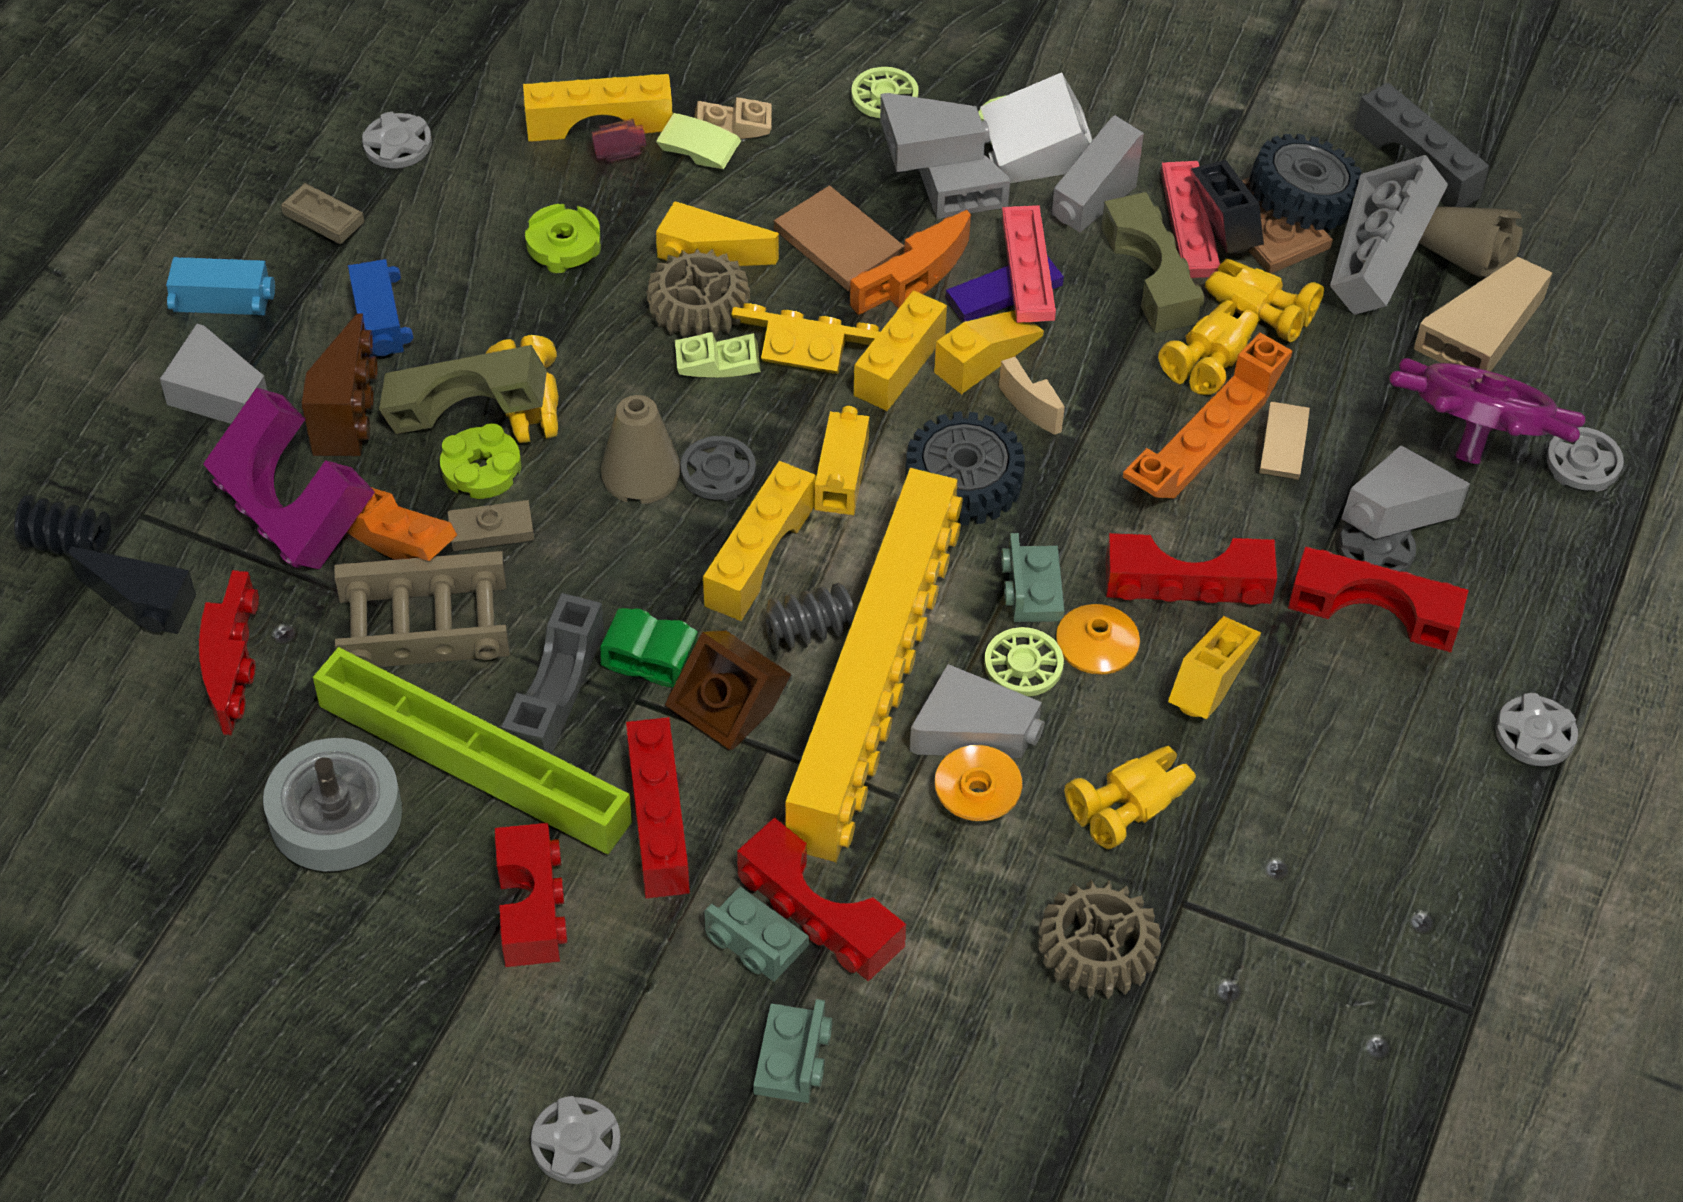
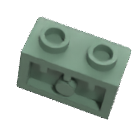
(1034, 582)
(755, 933)
(790, 1052)

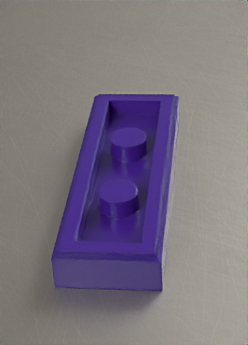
(989, 293)

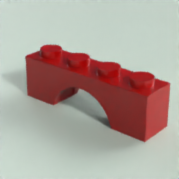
(1143, 571)
(1425, 606)
(657, 808)
(858, 933)

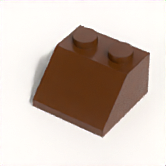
(726, 688)

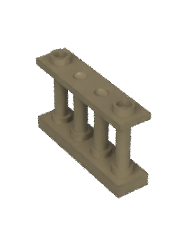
(417, 578)

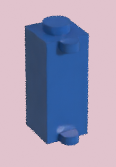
(376, 301)

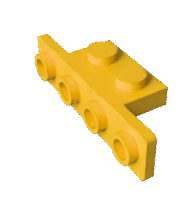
(803, 341)

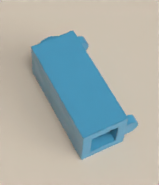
(219, 286)

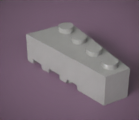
(1384, 230)

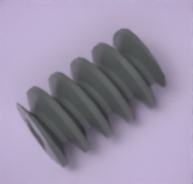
(808, 614)

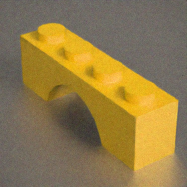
(557, 106)
(740, 565)

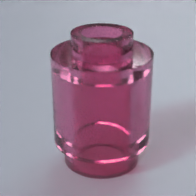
(618, 140)

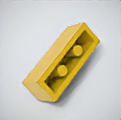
(899, 350)

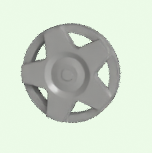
(395, 136)
(1584, 462)
(1536, 727)
(575, 1139)

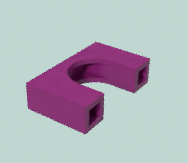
(245, 469)

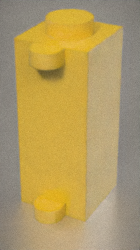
(842, 462)

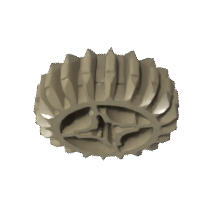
(697, 293)
(1093, 954)

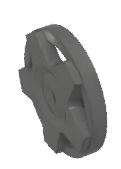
(718, 471)
(1379, 550)

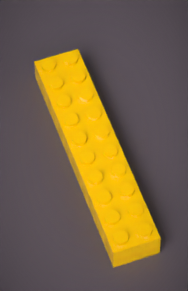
(872, 665)

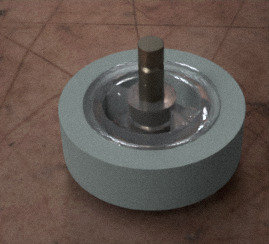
(332, 804)

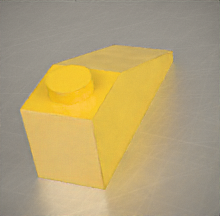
(695, 228)
(979, 347)
(1212, 667)

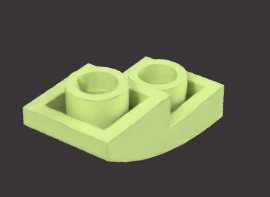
(701, 140)
(726, 358)

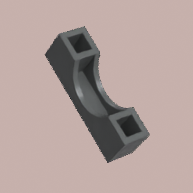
(1391, 117)
(568, 652)

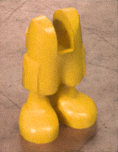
(1260, 292)
(1214, 336)
(547, 413)
(1139, 784)

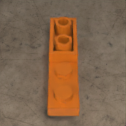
(924, 263)
(400, 531)

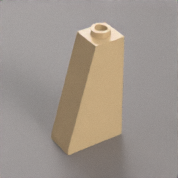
(1485, 318)

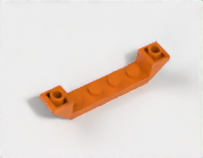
(1215, 424)

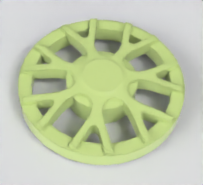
(880, 87)
(1024, 661)

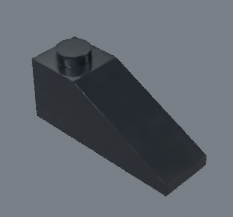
(1229, 207)
(141, 590)

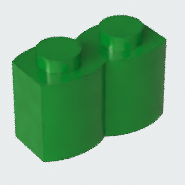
(647, 646)

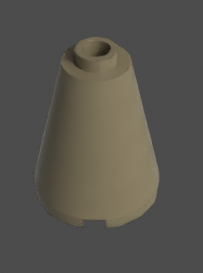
(1474, 237)
(639, 453)

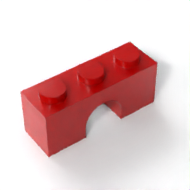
(530, 927)

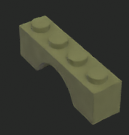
(1137, 230)
(419, 395)

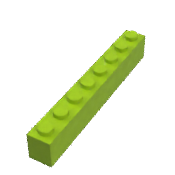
(474, 750)

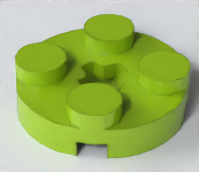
(567, 252)
(480, 443)

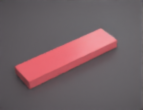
(1189, 219)
(1028, 264)

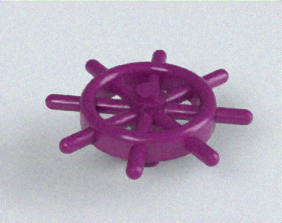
(1486, 404)

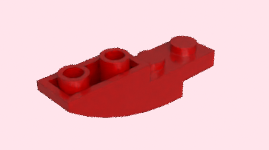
(224, 650)

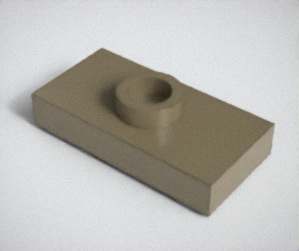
(322, 213)
(491, 525)

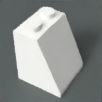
(1037, 130)

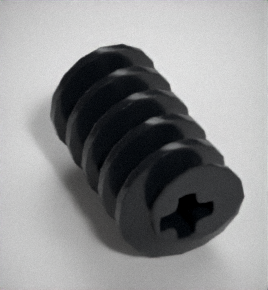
(59, 529)

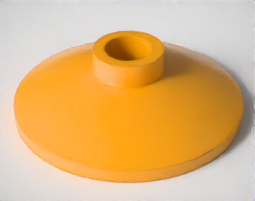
(1093, 650)
(983, 769)

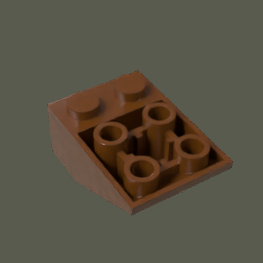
(340, 393)

